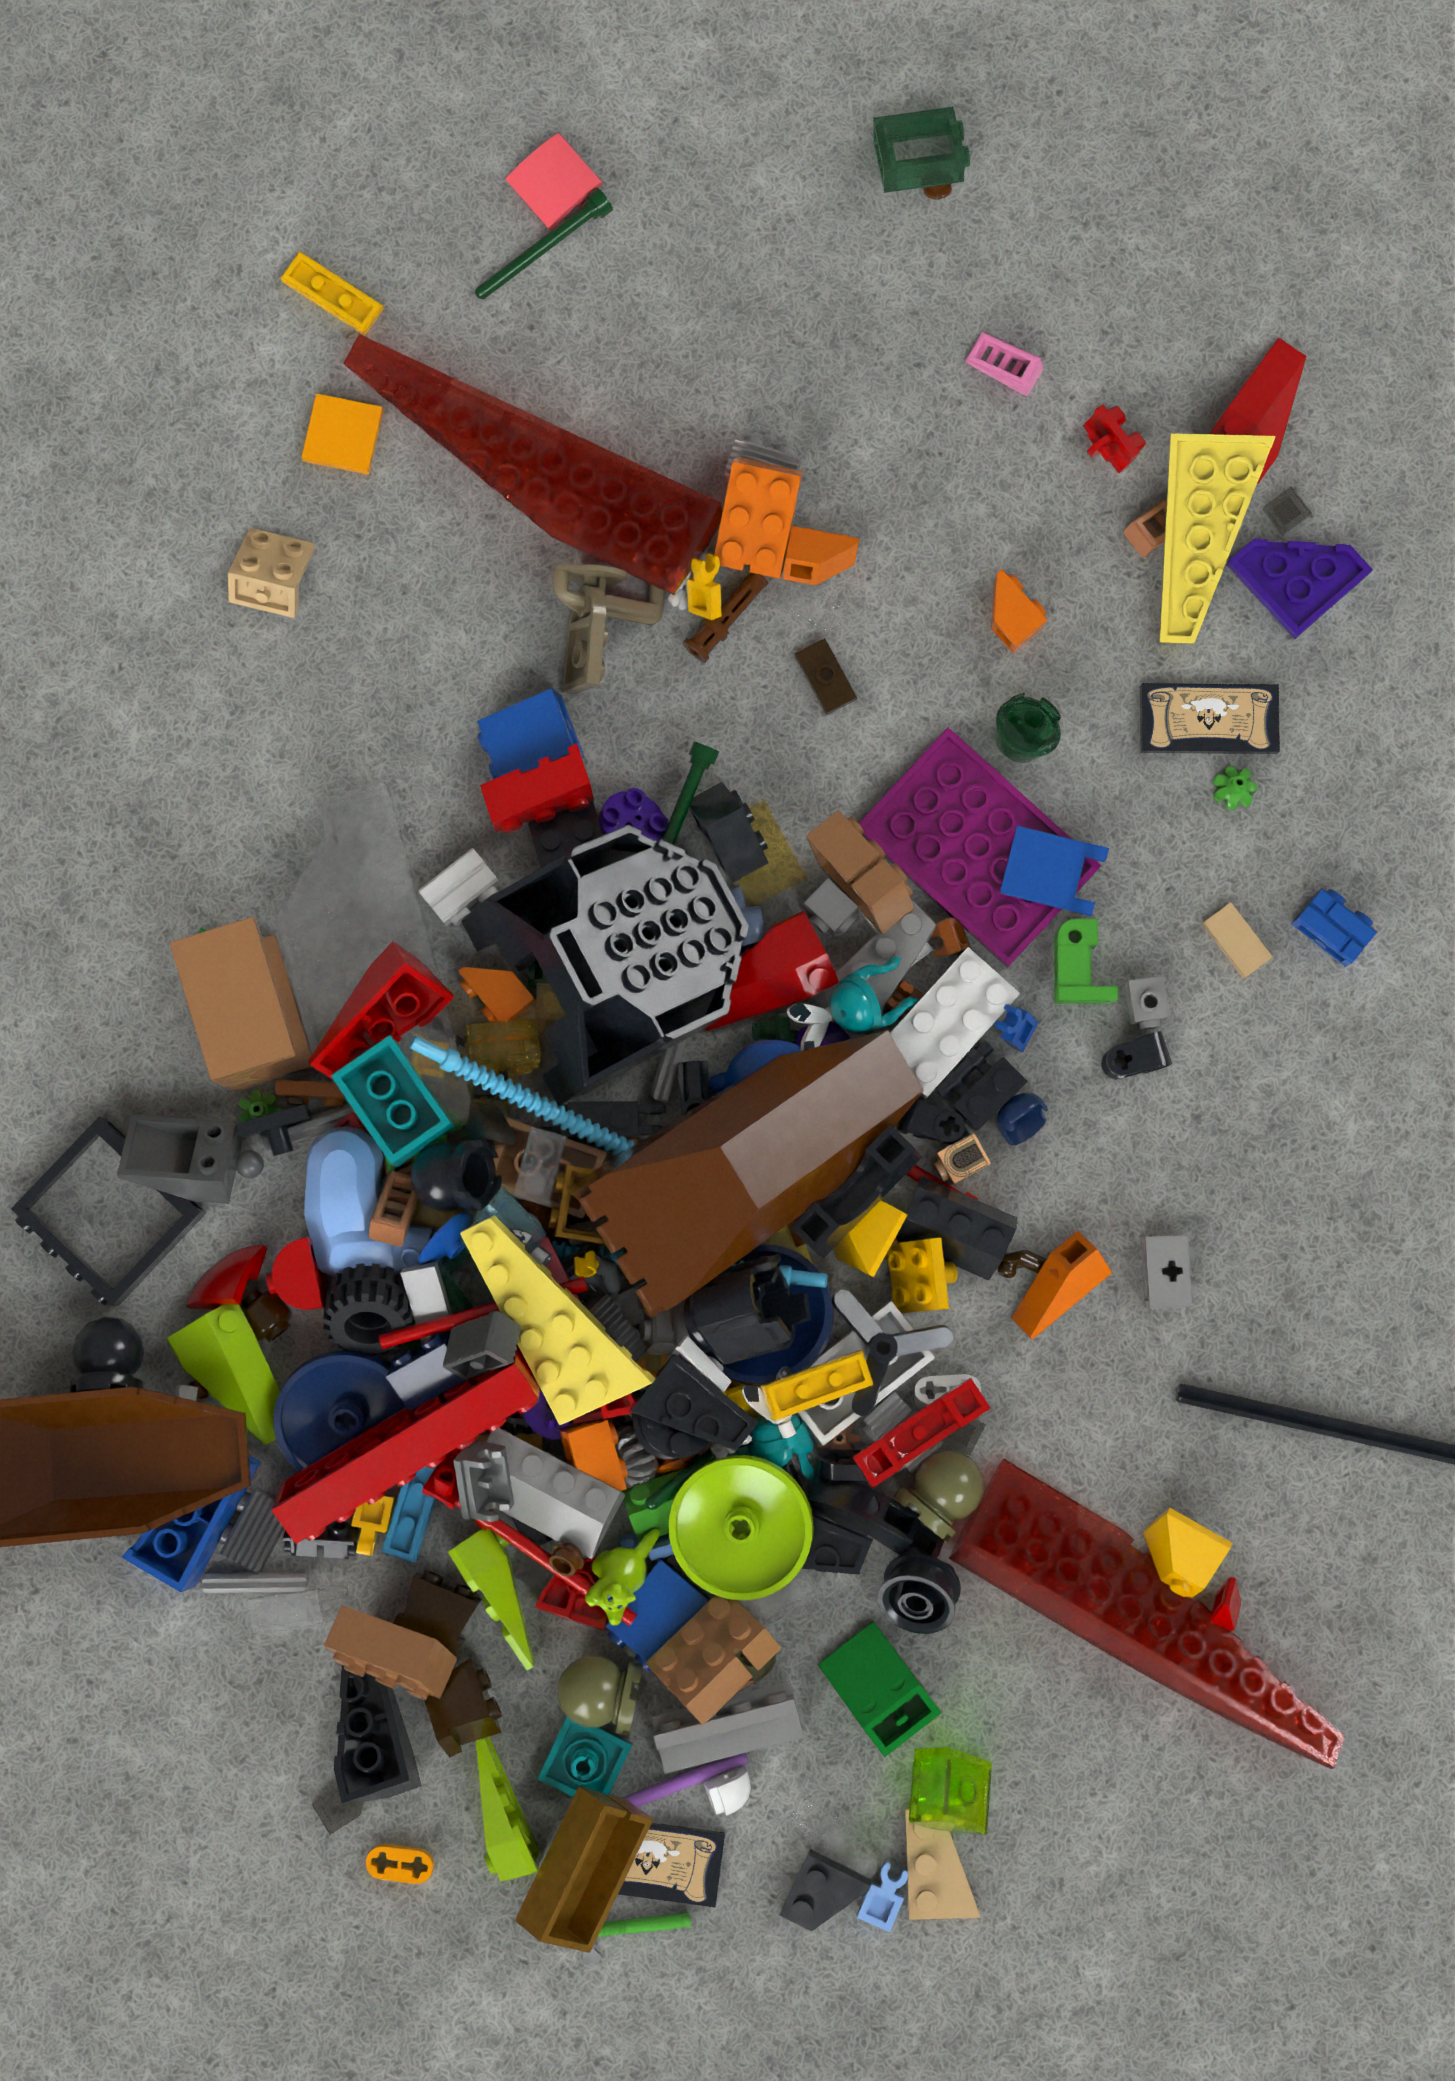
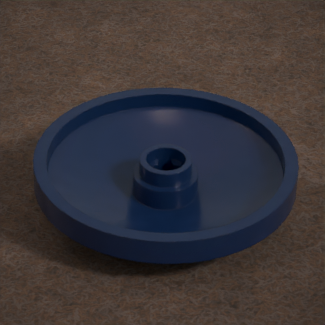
(809, 1338)
(331, 1403)

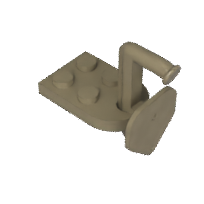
(587, 619)

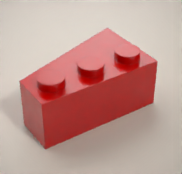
(538, 792)

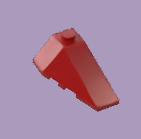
(1265, 399)
(779, 971)
(387, 1001)

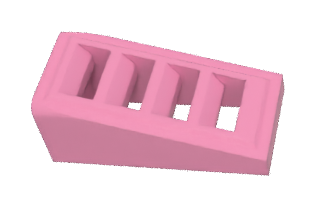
(1022, 385)

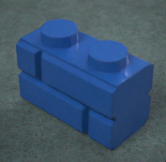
(1335, 926)

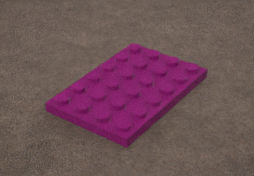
(952, 837)

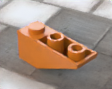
(1062, 1281)

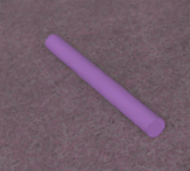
(686, 1779)

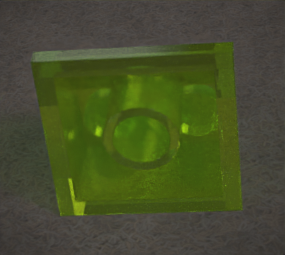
(950, 1791)

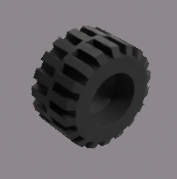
(365, 1305)

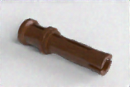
(717, 630)

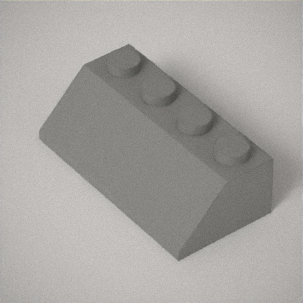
(557, 1495)

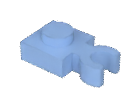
(882, 1902)

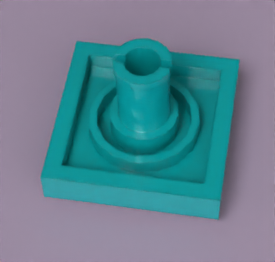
(584, 1758)

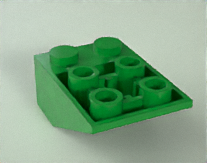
(879, 1689)

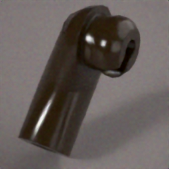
(1020, 1259)

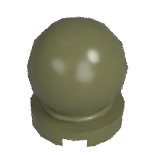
(945, 1490)
(598, 1692)

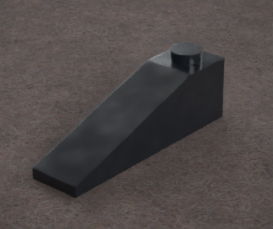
(373, 1743)

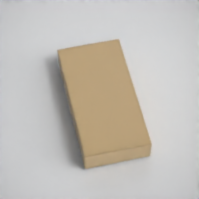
(1237, 940)

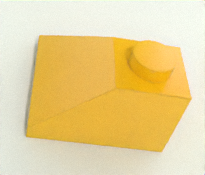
(870, 1239)
(1184, 1552)

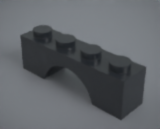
(836, 1215)

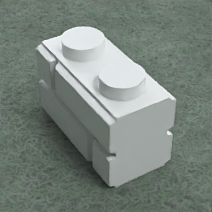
(460, 888)

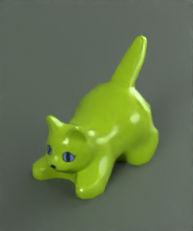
(620, 1575)

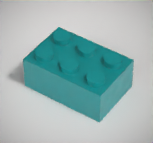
(393, 1101)

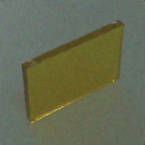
(782, 868)

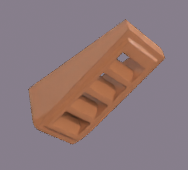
(1142, 532)
(387, 1227)

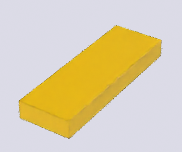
(332, 293)
(817, 1385)

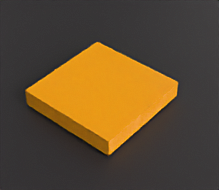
(342, 434)

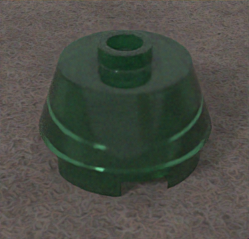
(1027, 728)

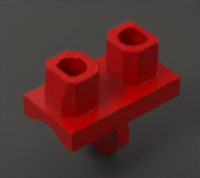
(1110, 439)
(443, 1482)

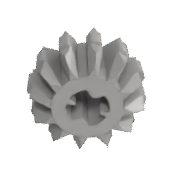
(638, 1461)

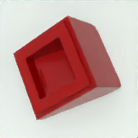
(1227, 1605)

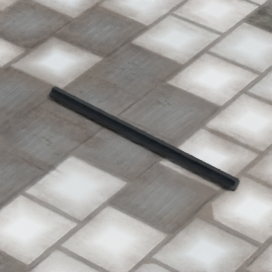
(1316, 1423)

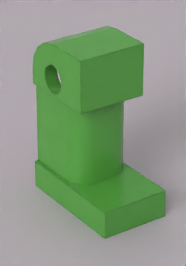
(1073, 965)

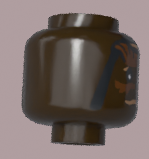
(266, 1314)

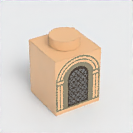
(961, 1159)

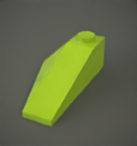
(230, 1365)
(488, 1568)
(508, 1837)

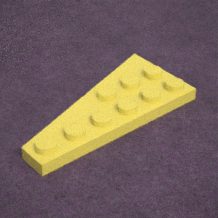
(1206, 503)
(559, 1336)

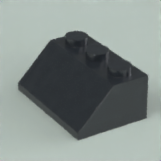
(970, 1231)

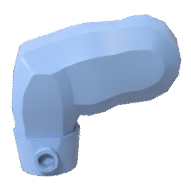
(340, 1200)

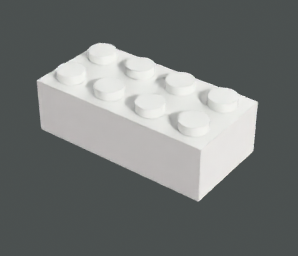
(951, 1018)
(834, 1416)

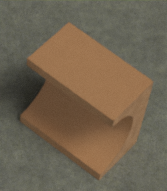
(242, 1005)

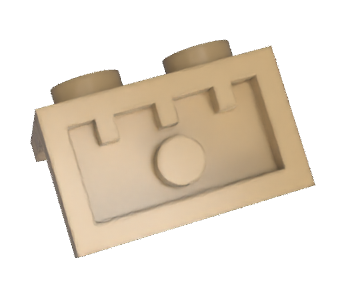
(269, 572)

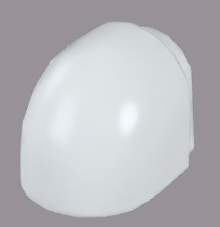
(728, 1790)

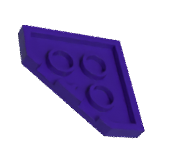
(1298, 578)

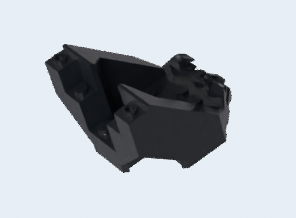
(616, 1002)

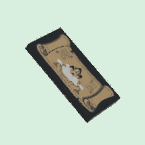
(1209, 718)
(677, 1866)

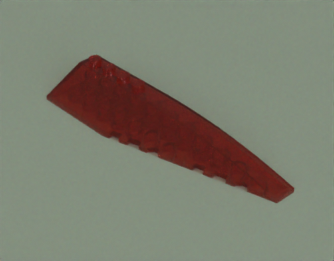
(550, 474)
(1111, 1595)

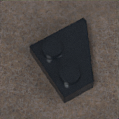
(822, 1891)

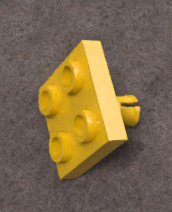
(920, 1275)

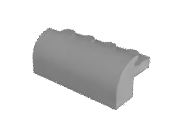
(742, 1725)

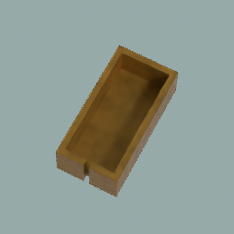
(583, 1870)

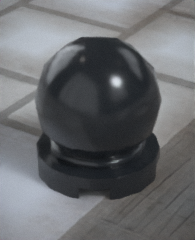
(456, 1175)
(107, 1355)

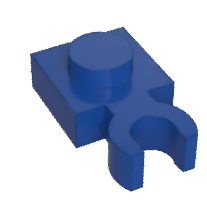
(1017, 1027)

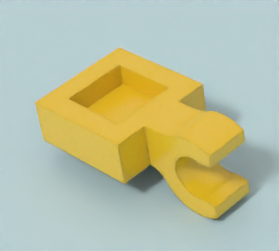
(702, 592)
(372, 1519)

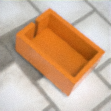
(758, 516)

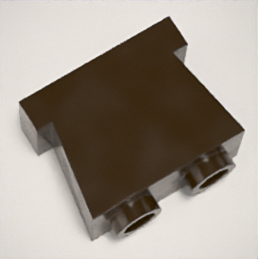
(438, 1609)
(465, 1709)

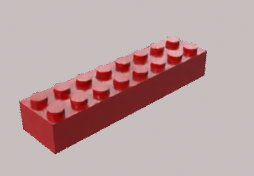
(400, 1448)

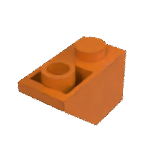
(817, 555)
(1014, 615)
(499, 990)
(592, 1450)

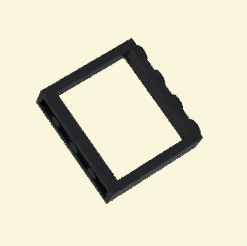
(76, 1265)

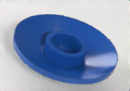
(446, 1240)

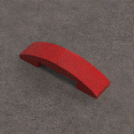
(921, 1432)

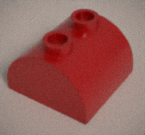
(297, 1276)

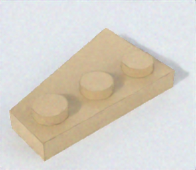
(935, 1876)

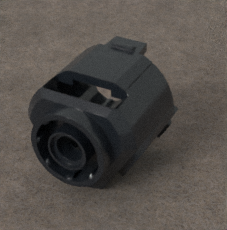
(745, 1311)

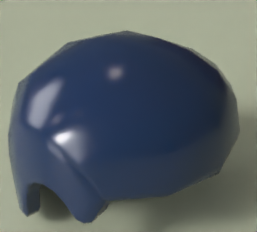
(1021, 1118)

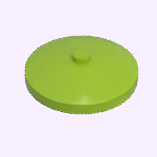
(741, 1527)

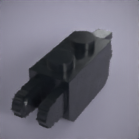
(615, 1115)

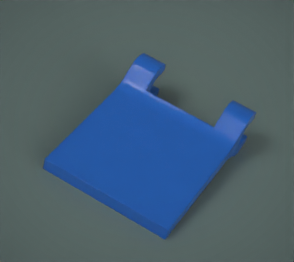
(1048, 869)

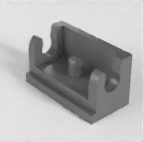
(483, 1481)

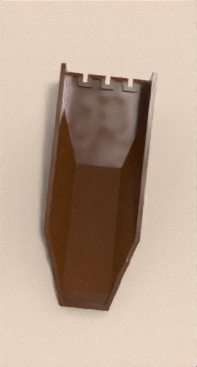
(744, 1163)
(113, 1462)

